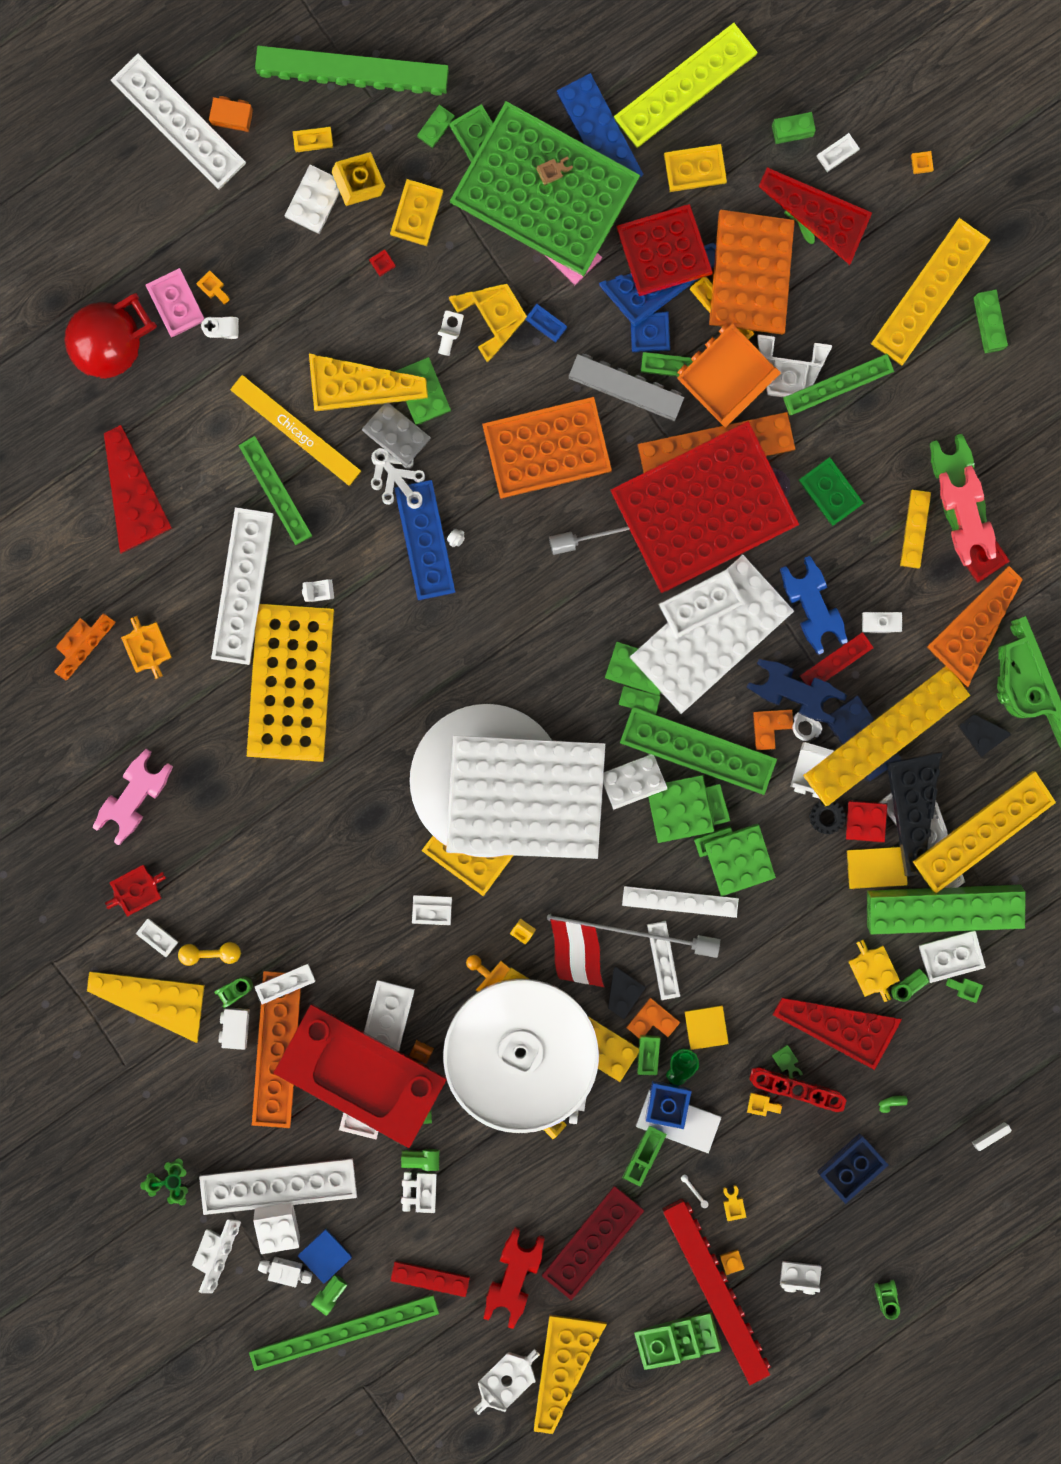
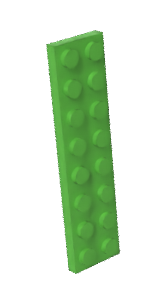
(698, 751)

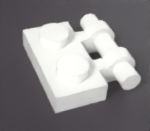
(425, 1192)

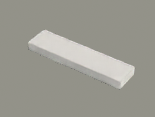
(663, 961)

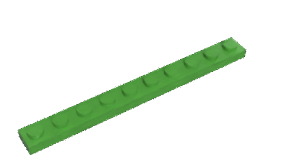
(344, 1332)

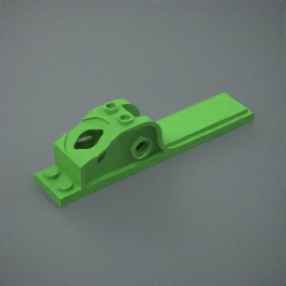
(1027, 677)

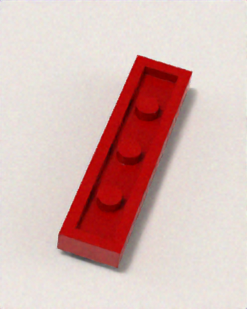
(838, 660)
(430, 1278)

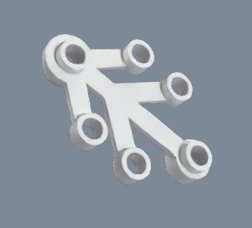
(396, 476)

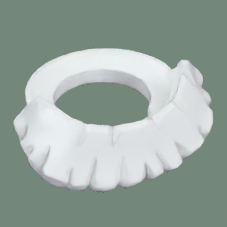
(816, 727)

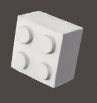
(276, 1228)

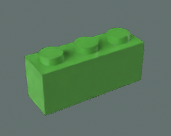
(990, 321)

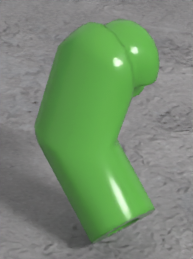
(892, 1101)

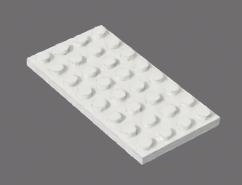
(698, 659)

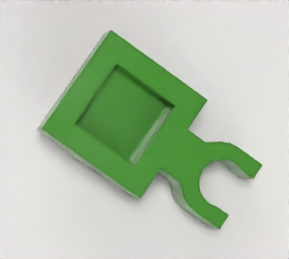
(785, 1060)

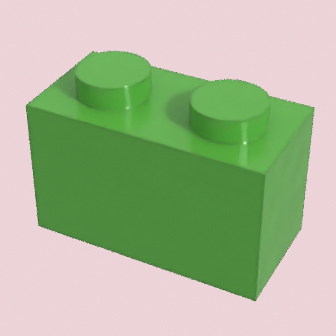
(793, 128)

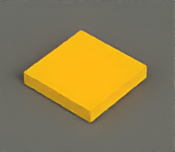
(706, 1027)

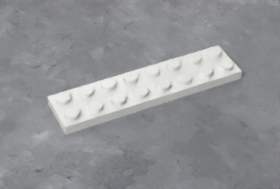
(178, 121)
(242, 586)
(386, 1023)
(278, 1186)

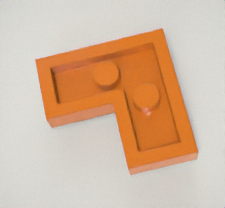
(765, 724)
(651, 1015)

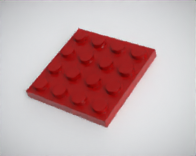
(664, 250)

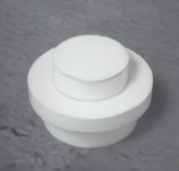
(456, 538)

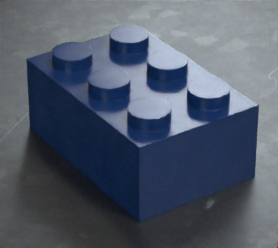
(852, 1168)

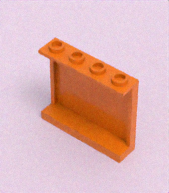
(727, 374)

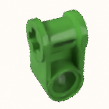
(231, 992)
(887, 1296)

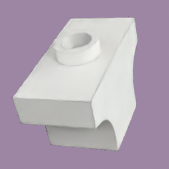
(881, 622)

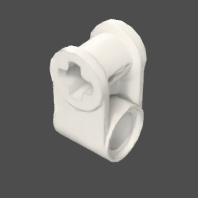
(224, 327)

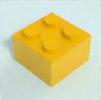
(358, 178)

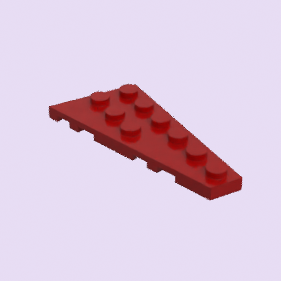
(826, 216)

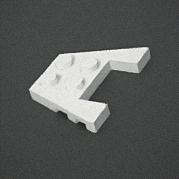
(794, 374)

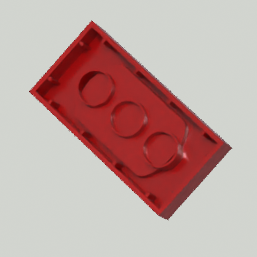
(360, 1075)

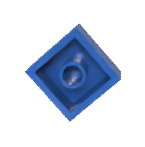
(668, 1105)

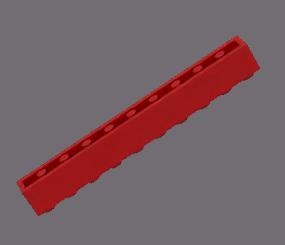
(716, 1292)

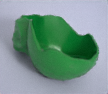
(683, 1066)

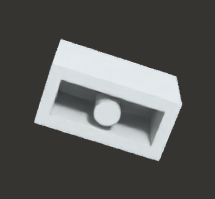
(235, 1028)

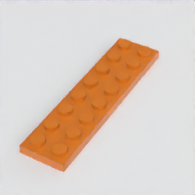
(771, 431)
(276, 1028)

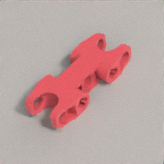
(964, 502)

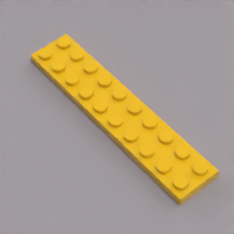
(886, 735)

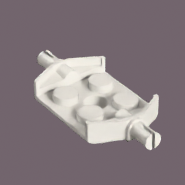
(499, 1395)

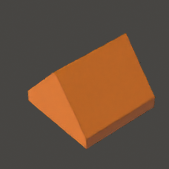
(421, 1052)

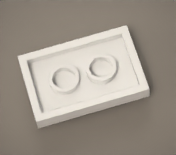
(313, 199)
(633, 781)
(952, 956)

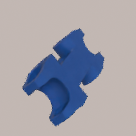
(819, 618)

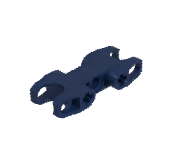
(810, 697)

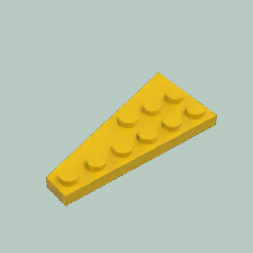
(350, 384)
(564, 1361)

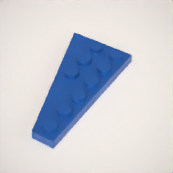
(638, 308)

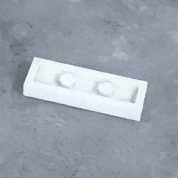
(285, 983)

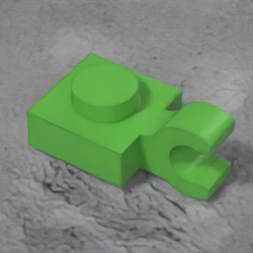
(967, 989)

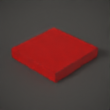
(981, 565)

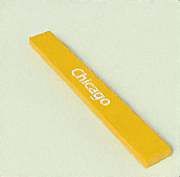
(295, 430)

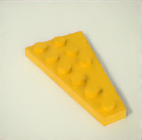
(163, 1002)

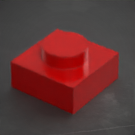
(382, 263)

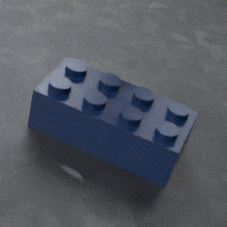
(849, 721)

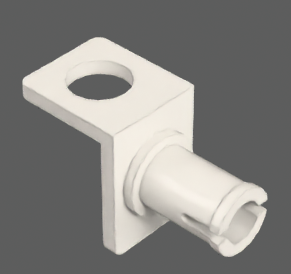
(449, 333)

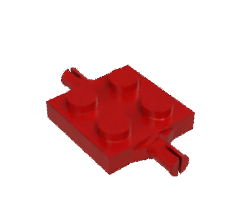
(135, 890)

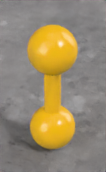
(190, 954)

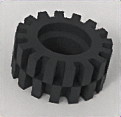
(830, 828)

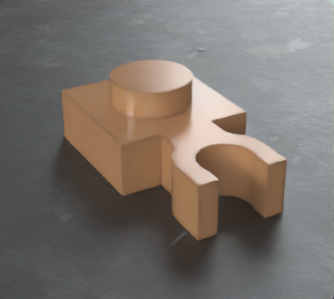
(551, 171)

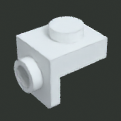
(318, 591)

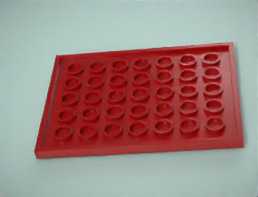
(704, 507)

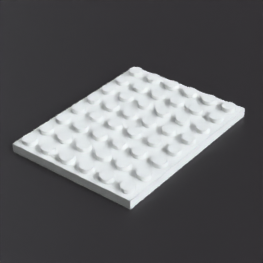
(525, 797)

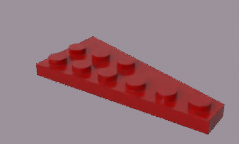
(134, 500)
(849, 1031)

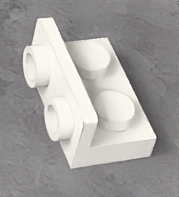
(800, 1277)

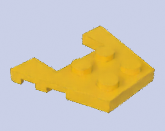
(499, 311)

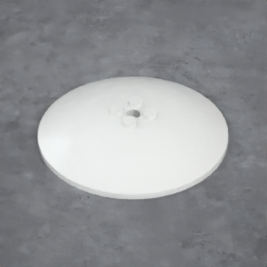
(433, 758)

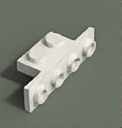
(213, 1254)

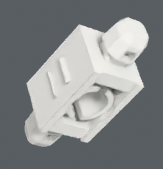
(285, 1271)

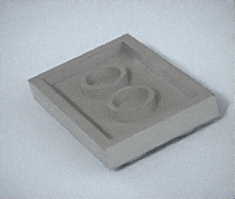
(396, 434)

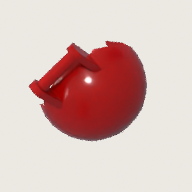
(105, 338)

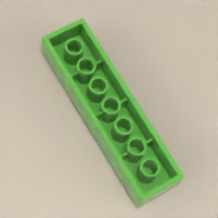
(947, 910)

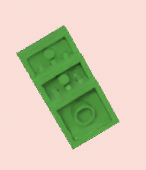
(678, 1341)

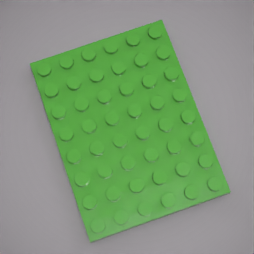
(559, 219)

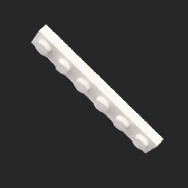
(680, 901)

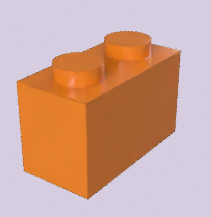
(231, 114)

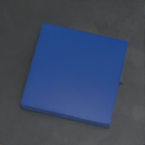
(651, 334)
(325, 1256)

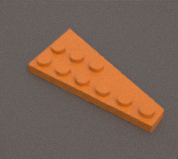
(971, 632)

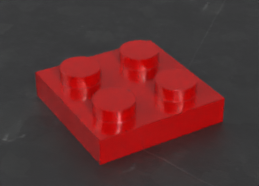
(866, 821)

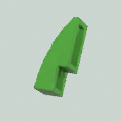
(644, 1156)

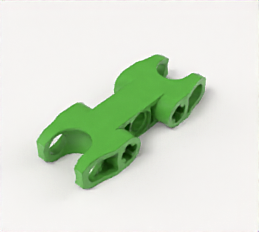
(954, 466)

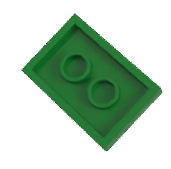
(831, 491)

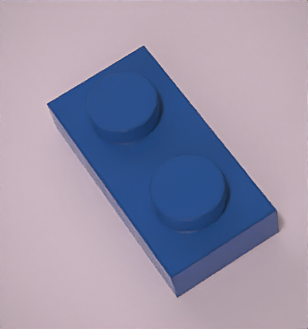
(546, 323)

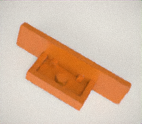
(80, 642)

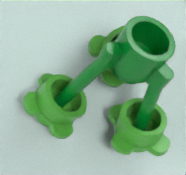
(171, 1182)

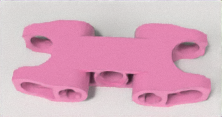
(124, 809)

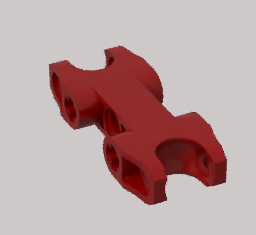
(823, 1100)
(508, 1292)

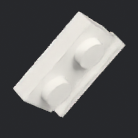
(431, 910)

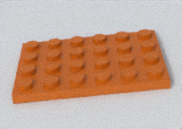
(751, 272)
(547, 447)

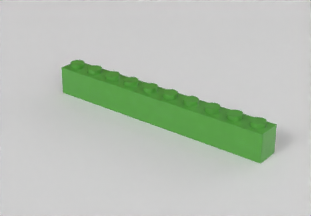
(351, 70)

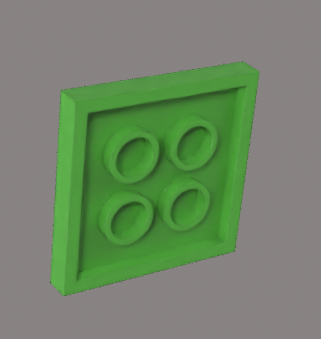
(681, 810)
(739, 859)

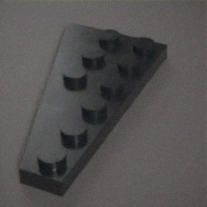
(914, 800)

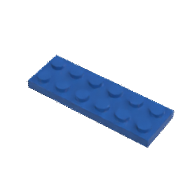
(595, 121)
(425, 543)

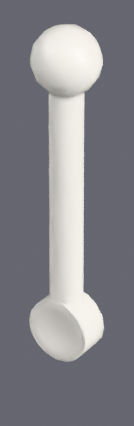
(704, 1204)

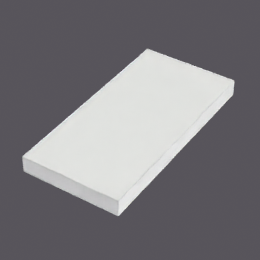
(701, 603)
(698, 1129)

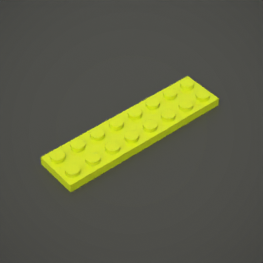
(685, 85)

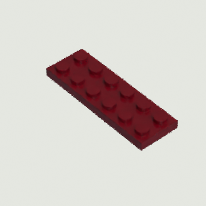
(592, 1242)

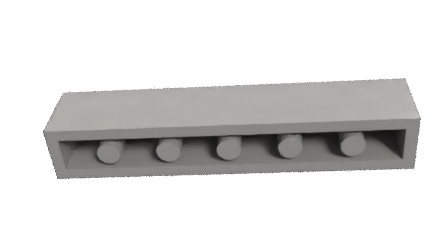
(626, 387)

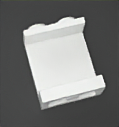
(808, 757)

